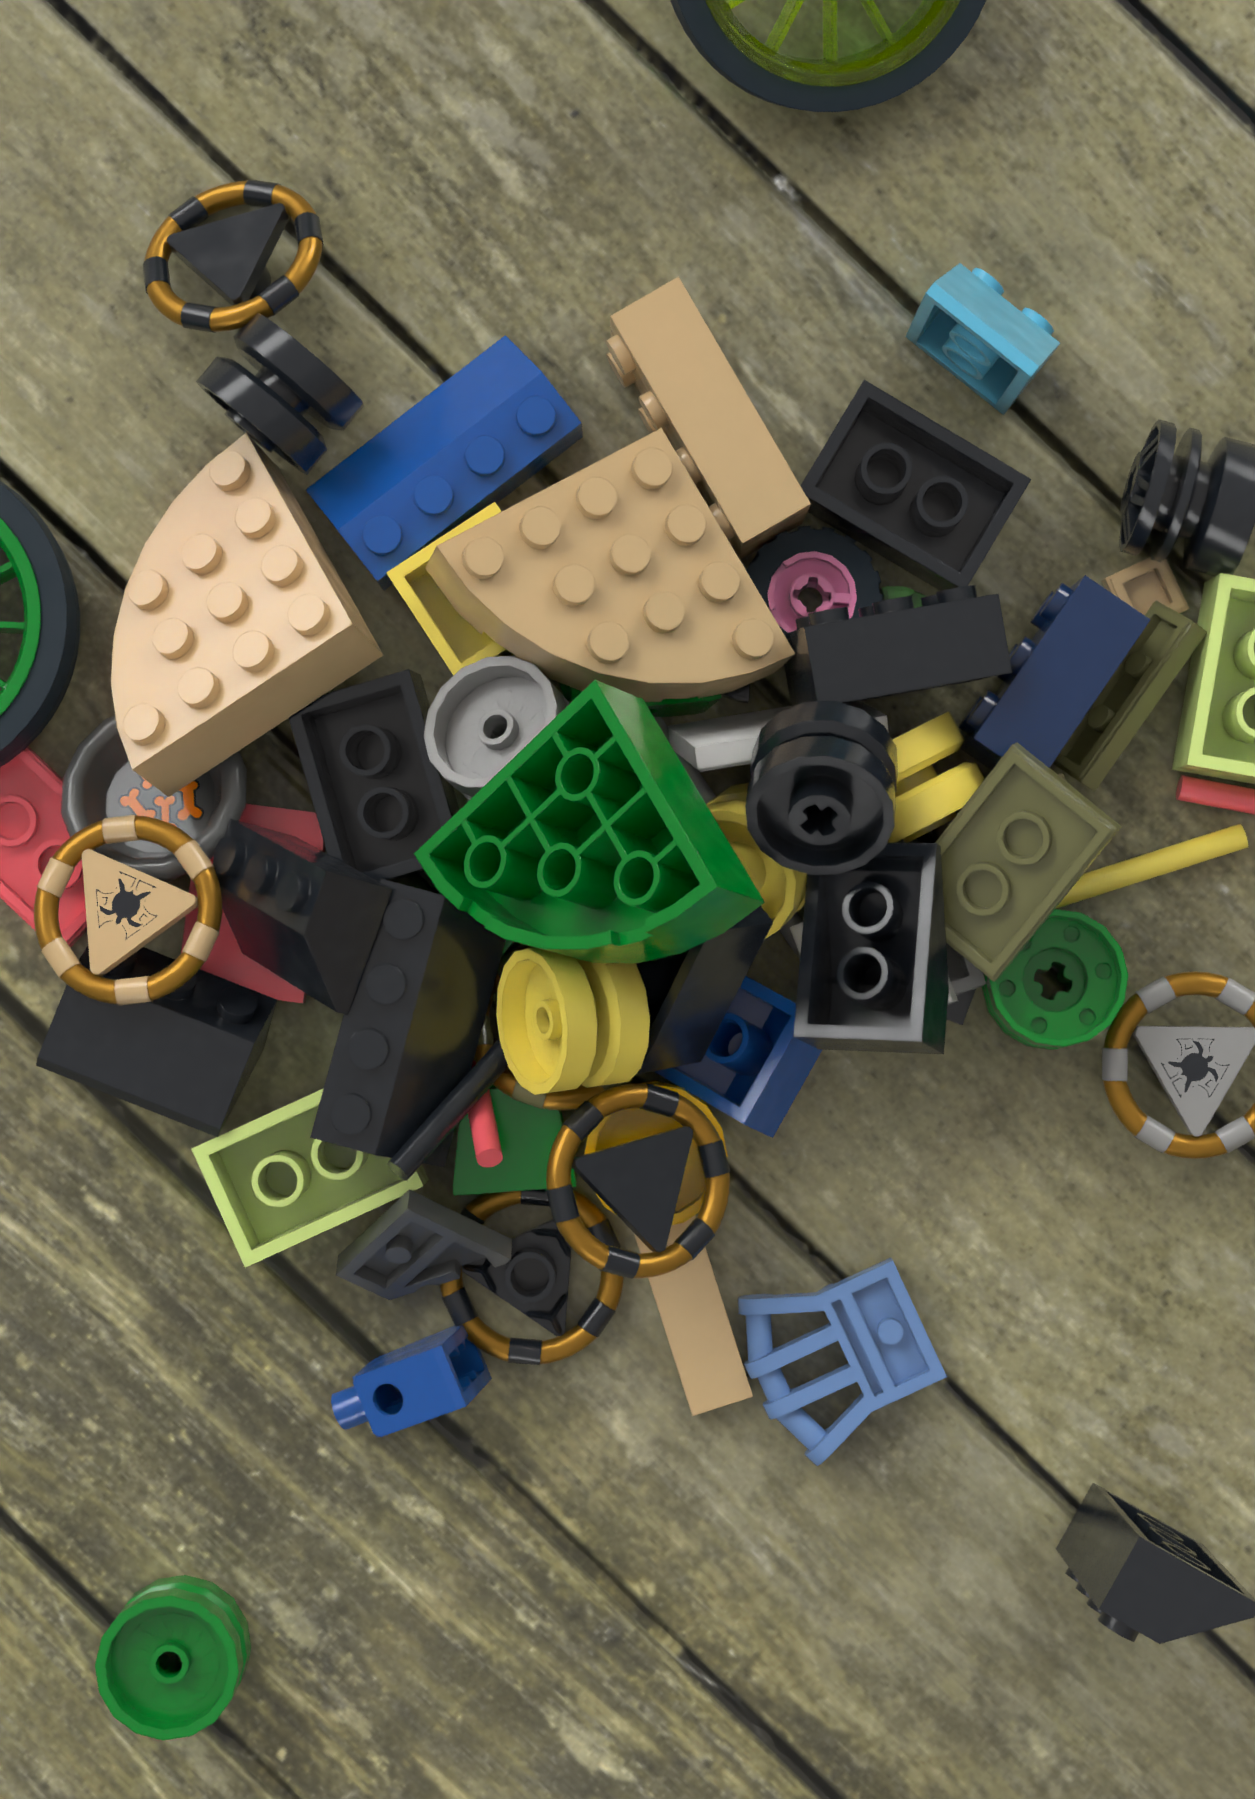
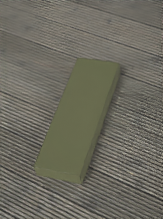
(1130, 695)

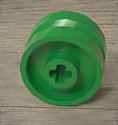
(158, 1692)

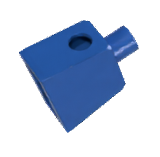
(413, 1383)

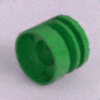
(1087, 963)

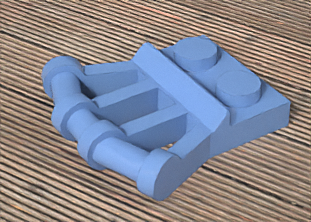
(878, 1335)

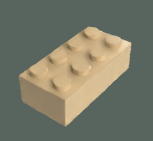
(706, 416)

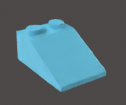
(982, 335)

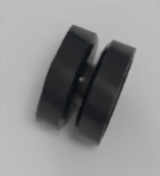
(281, 392)
(822, 788)

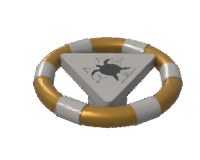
(1189, 1061)

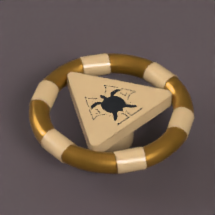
(127, 910)

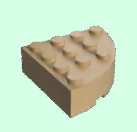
(616, 582)
(228, 622)

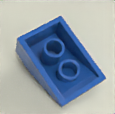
(752, 1061)

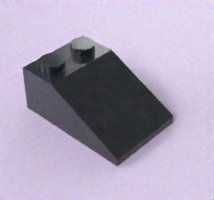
(876, 956)

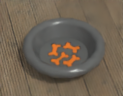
(105, 786)

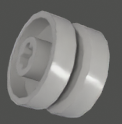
(487, 719)

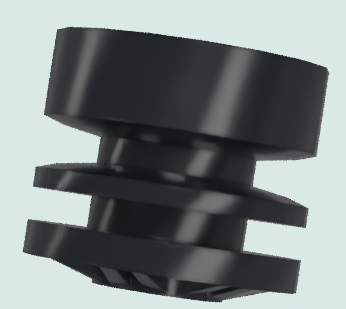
(1190, 499)

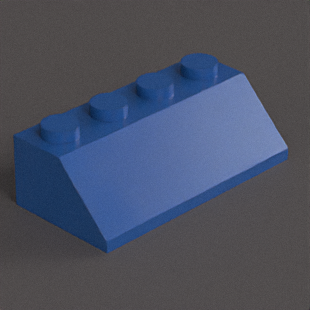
(447, 458)

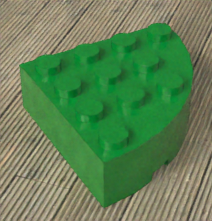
(593, 843)

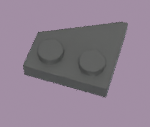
(418, 1247)

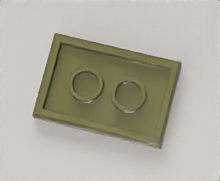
(1015, 858)

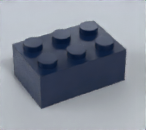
(1054, 675)

